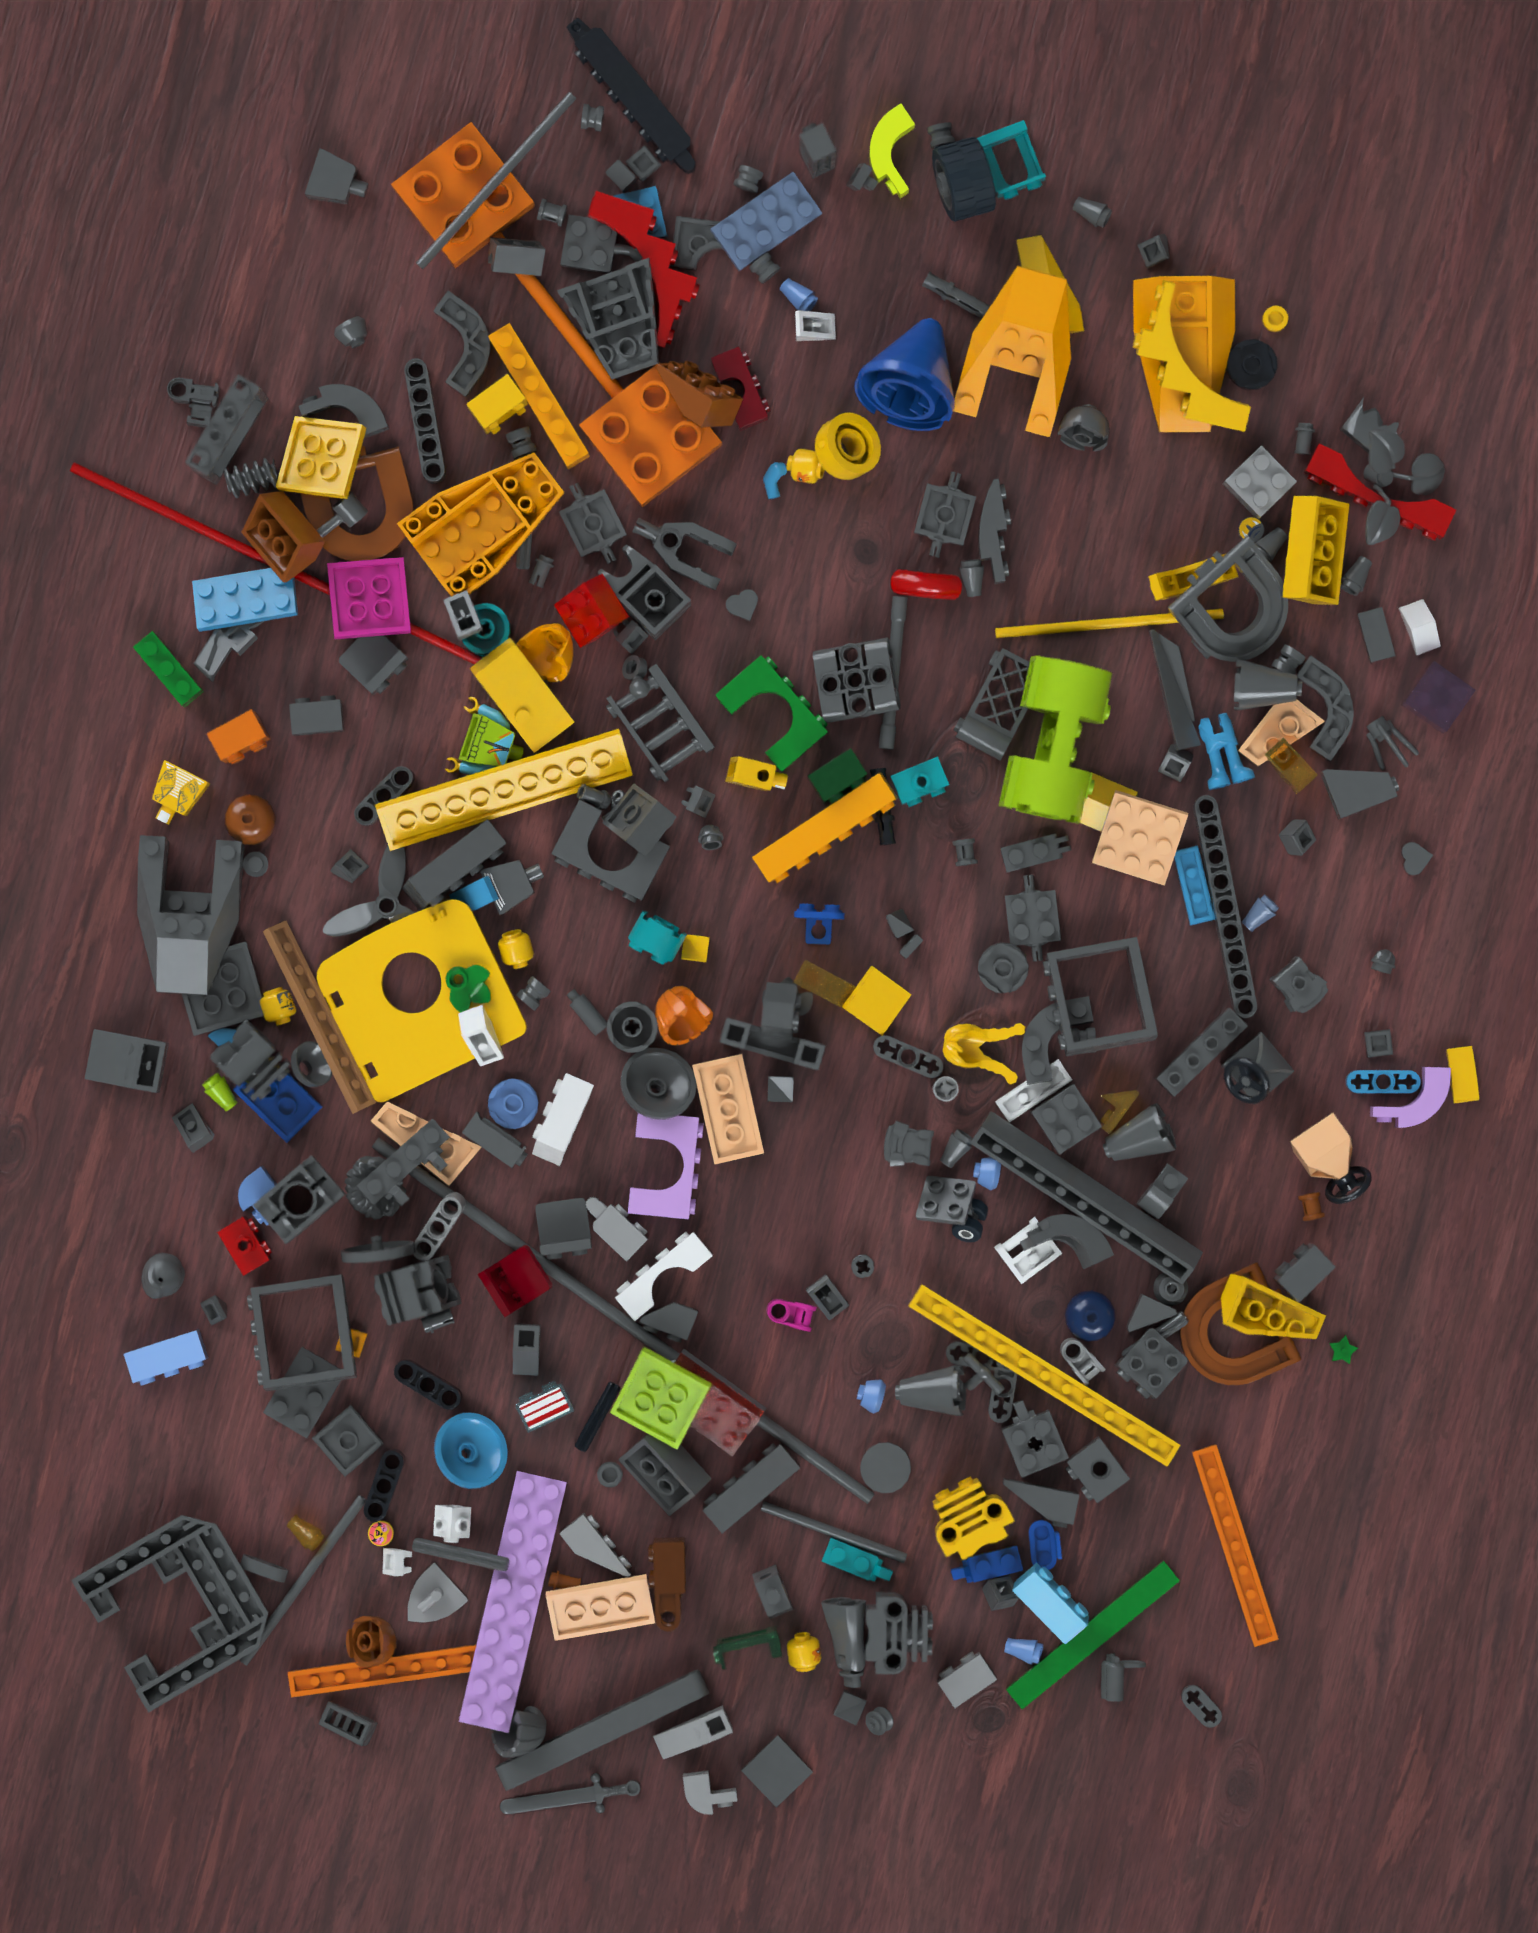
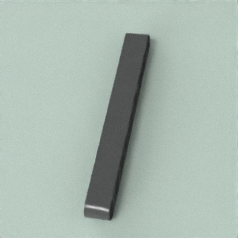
(1233, 916)
(602, 1729)

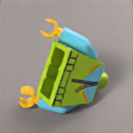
(486, 742)

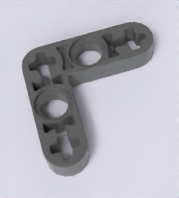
(1000, 1372)

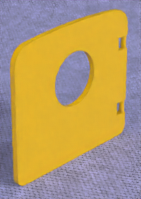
(425, 1044)

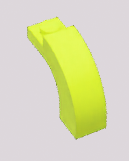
(887, 132)

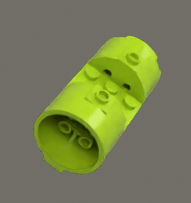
(1065, 695)

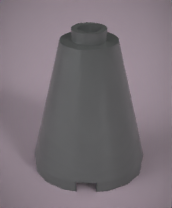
(1263, 686)
(1141, 1136)
(934, 1391)

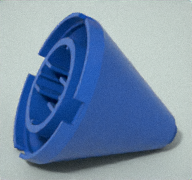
(910, 380)

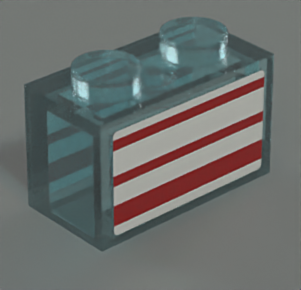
(545, 1406)

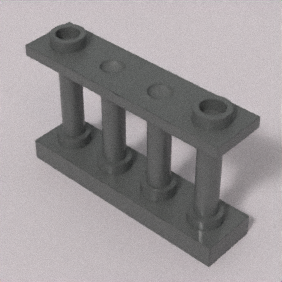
(684, 722)

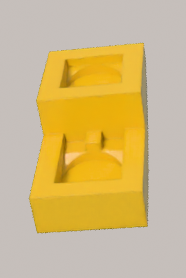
(1463, 1074)

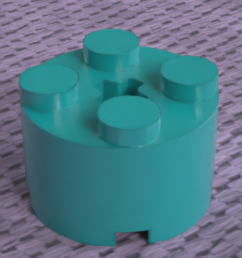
(499, 627)
(656, 937)

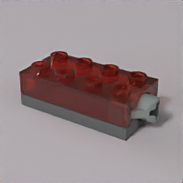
(726, 1411)

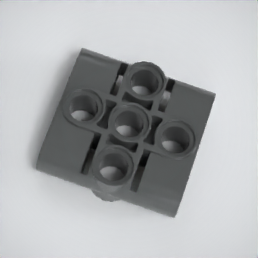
(841, 702)

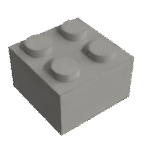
(1259, 482)

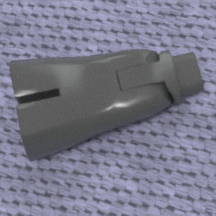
(846, 1625)

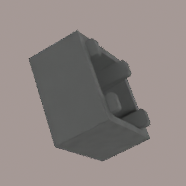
(639, 819)

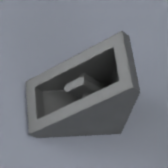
(463, 615)
(827, 1297)
(1148, 1312)

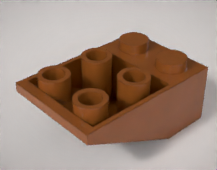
(700, 394)

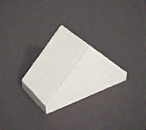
(814, 326)
(1420, 626)

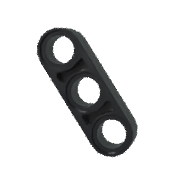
(436, 1394)
(375, 1494)

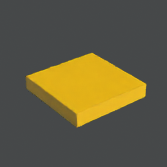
(876, 1000)

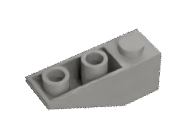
(588, 1542)
(694, 1732)

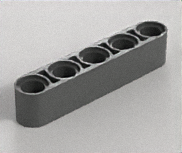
(425, 408)

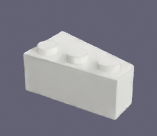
(561, 1118)

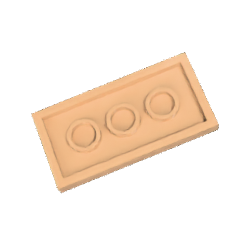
(728, 1109)
(600, 1607)

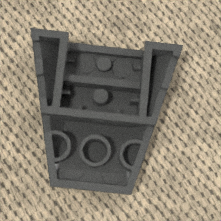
(618, 317)

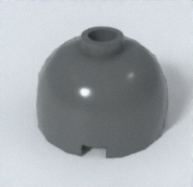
(1084, 427)

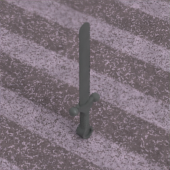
(570, 1797)

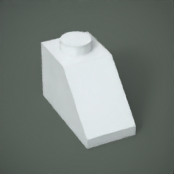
(480, 1035)

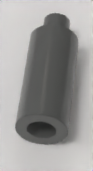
(587, 1012)

